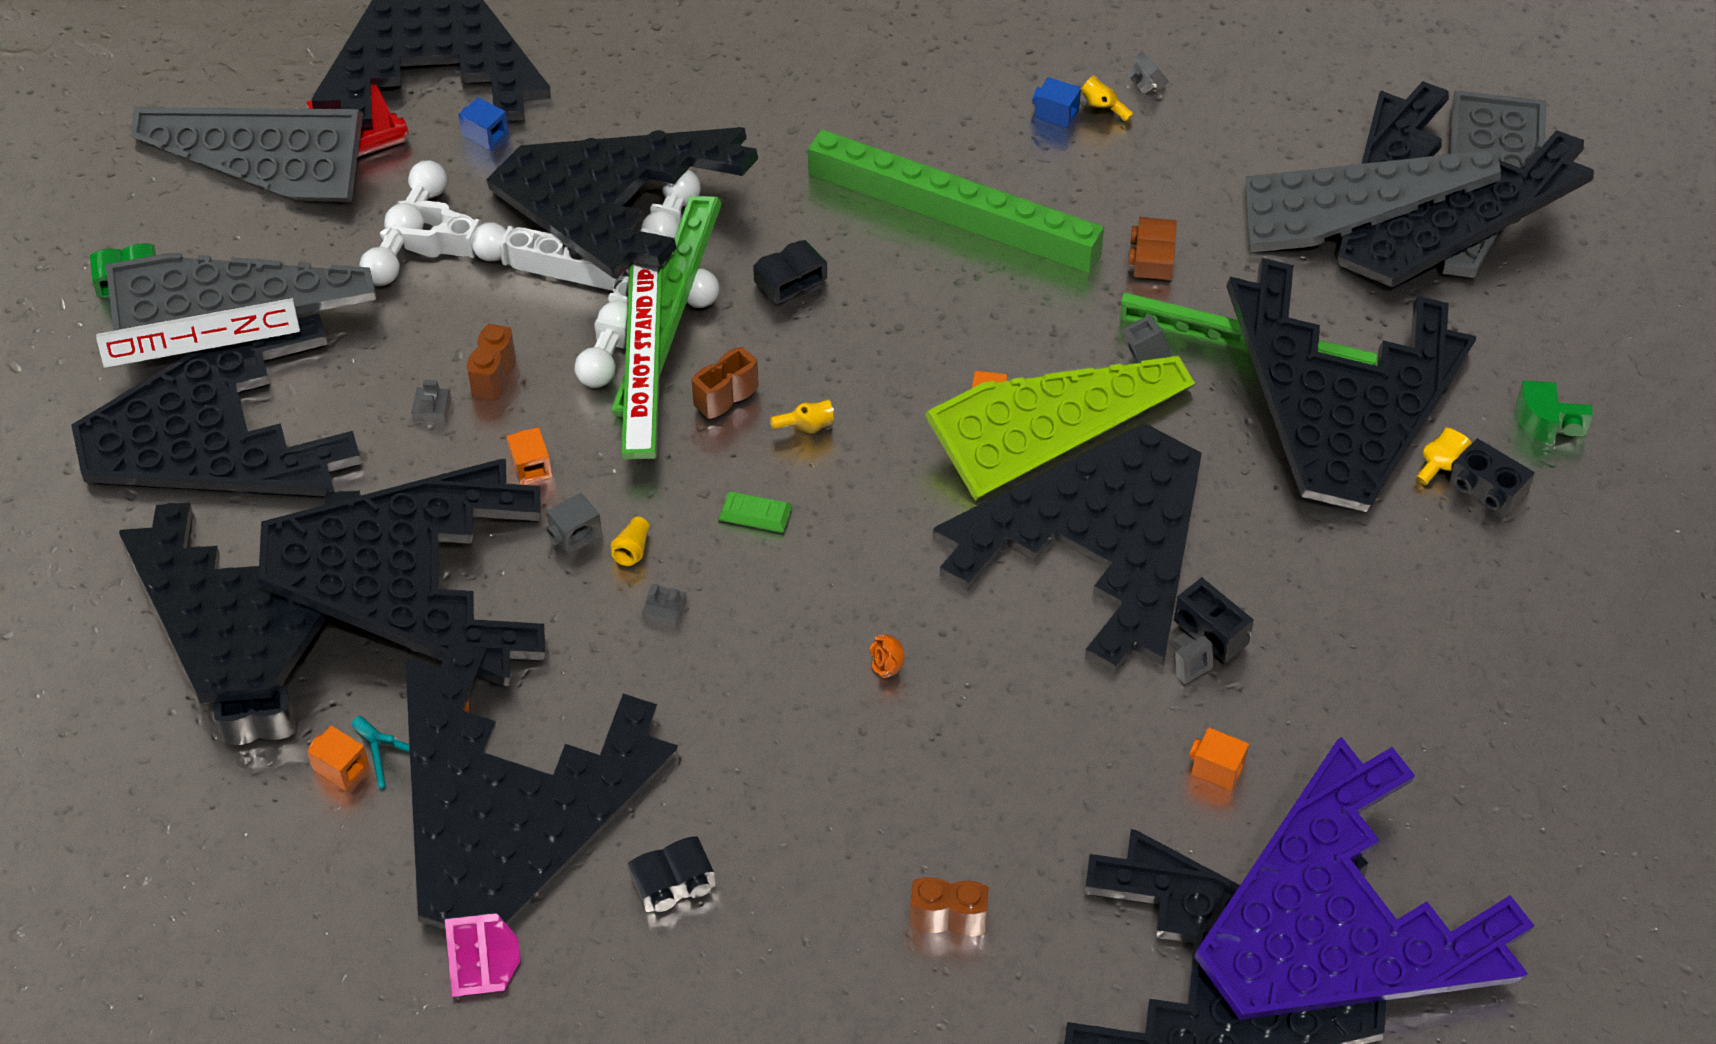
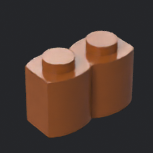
(1154, 248)
(491, 362)
(725, 382)
(948, 906)

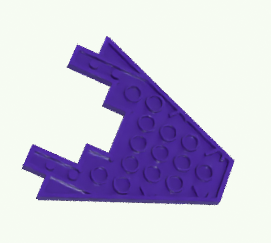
(1317, 933)

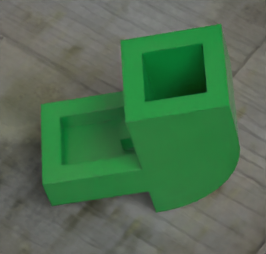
(1544, 417)

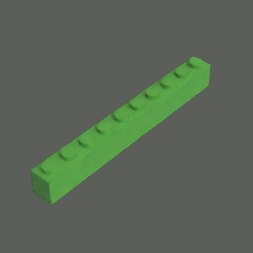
(956, 201)

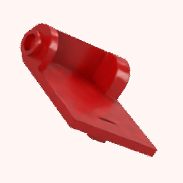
(387, 127)

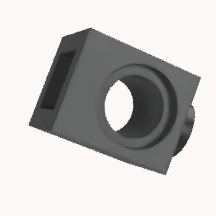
(1146, 340)
(573, 523)

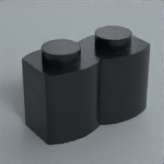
(790, 271)
(253, 719)
(672, 874)

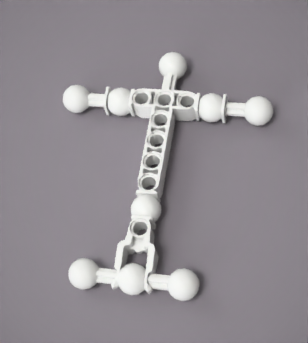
(529, 252)

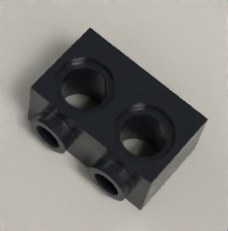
(1491, 477)
(1209, 613)

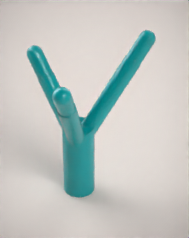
(375, 738)

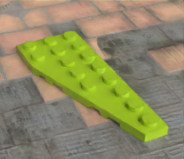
(1022, 423)

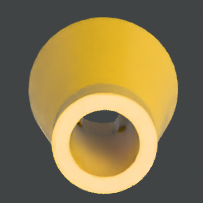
(630, 542)

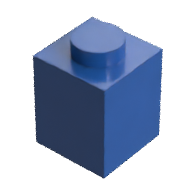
(1057, 102)
(483, 123)

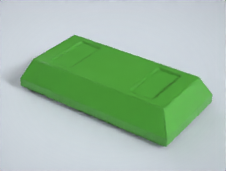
(755, 512)

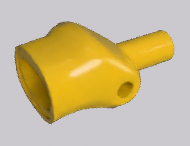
(1102, 96)
(806, 417)
(1442, 453)

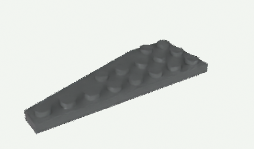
(1493, 123)
(280, 150)
(1313, 204)
(180, 287)

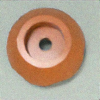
(887, 655)

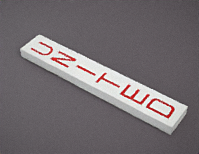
(198, 332)

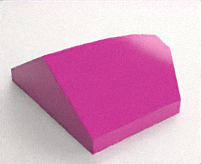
(480, 954)

